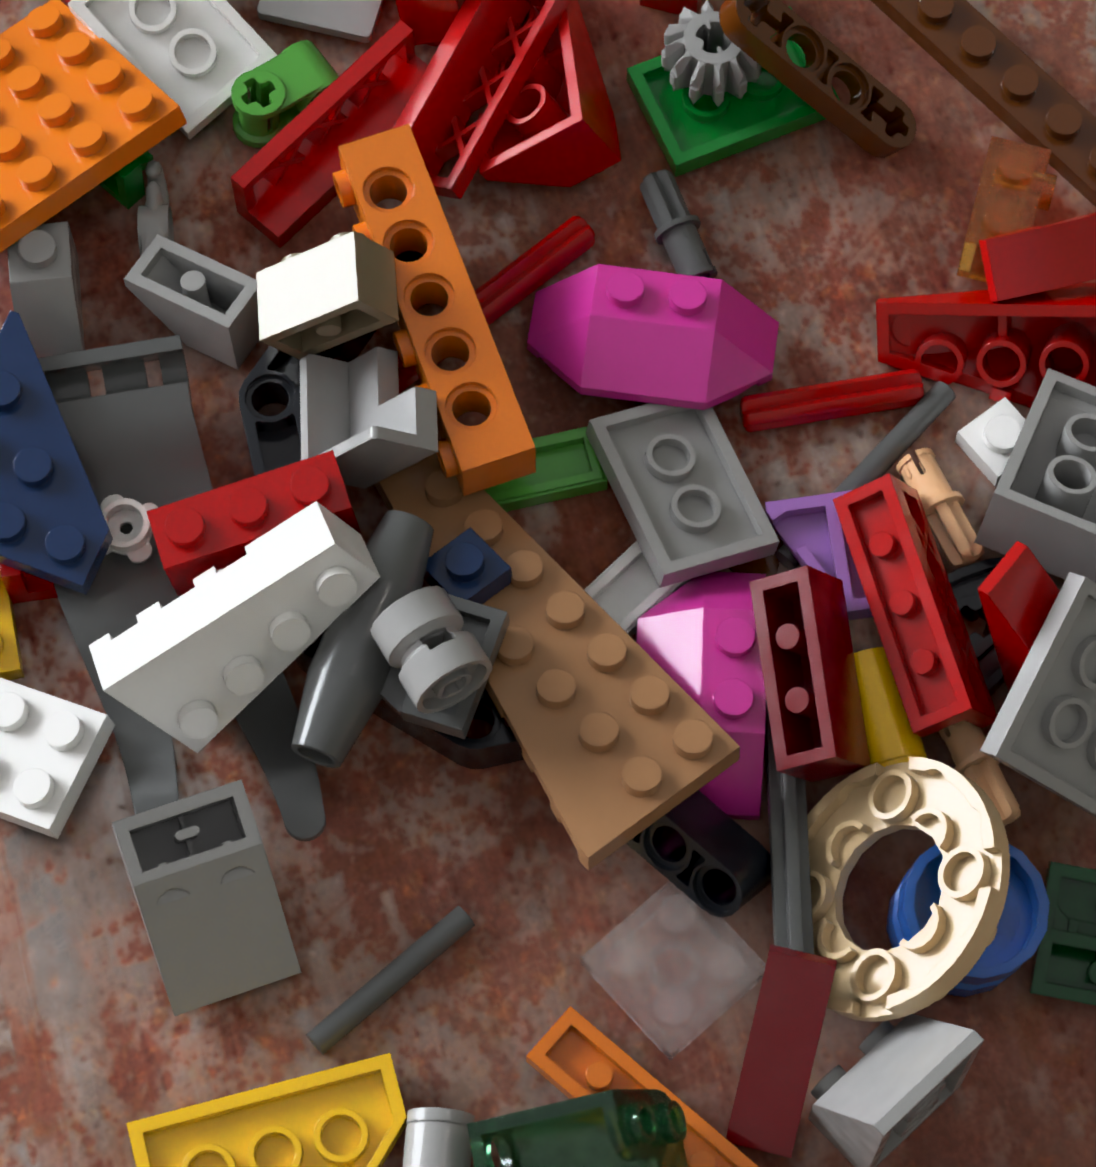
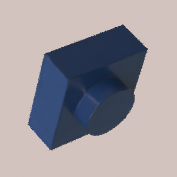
(468, 568)

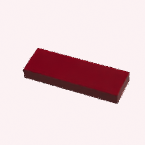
(781, 1050)

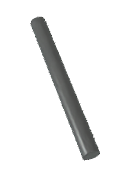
(890, 448)

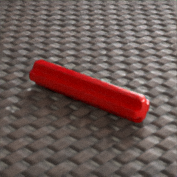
(831, 400)

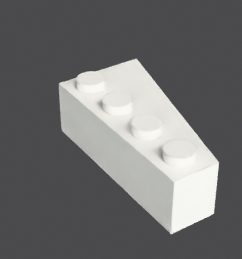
(238, 627)

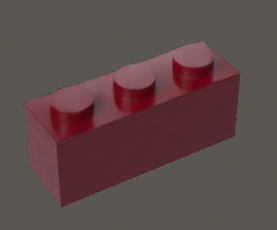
(809, 674)

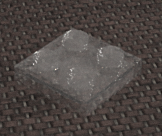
(673, 968)

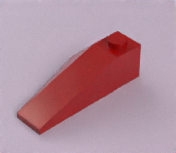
(562, 117)
(990, 344)

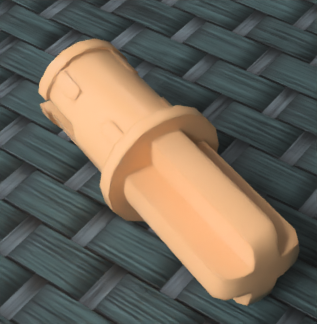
(942, 508)
(964, 745)

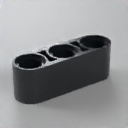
(706, 855)

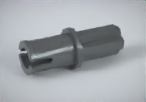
(676, 225)

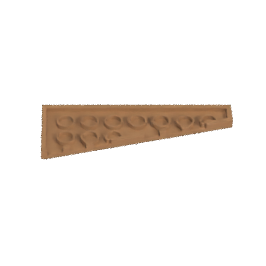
(580, 695)

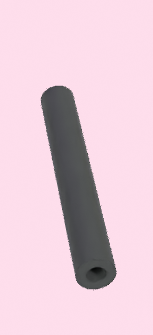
(390, 980)

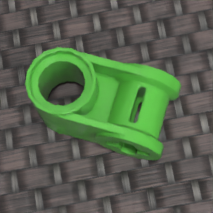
(278, 92)

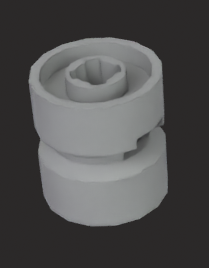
(434, 655)

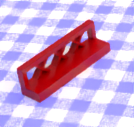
(463, 81)
(294, 170)
(914, 606)

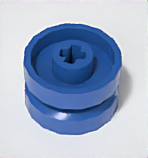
(1018, 930)

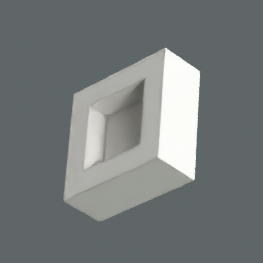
(991, 438)

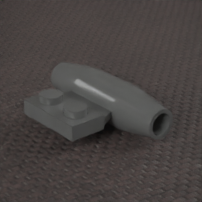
(351, 672)

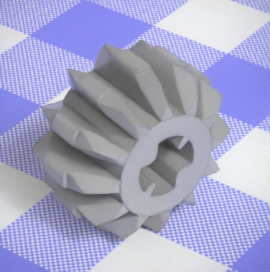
(705, 58)

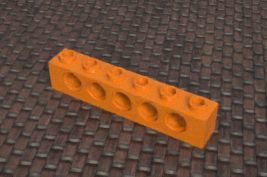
(393, 168)

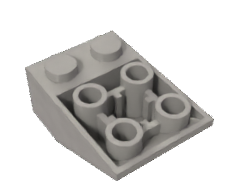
(207, 897)

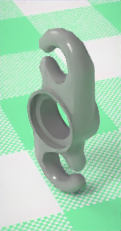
(156, 214)

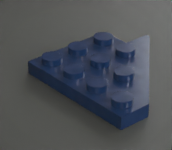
(46, 501)

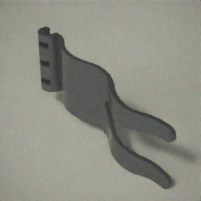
(150, 451)

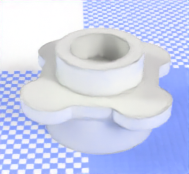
(123, 511)

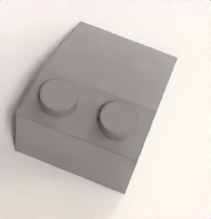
(1050, 482)
(893, 1087)

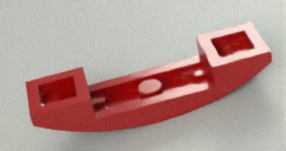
(1040, 258)

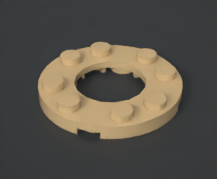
(971, 876)

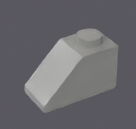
(48, 289)
(198, 299)

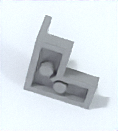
(363, 417)

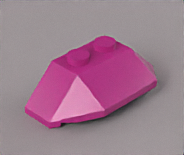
(652, 336)
(711, 649)

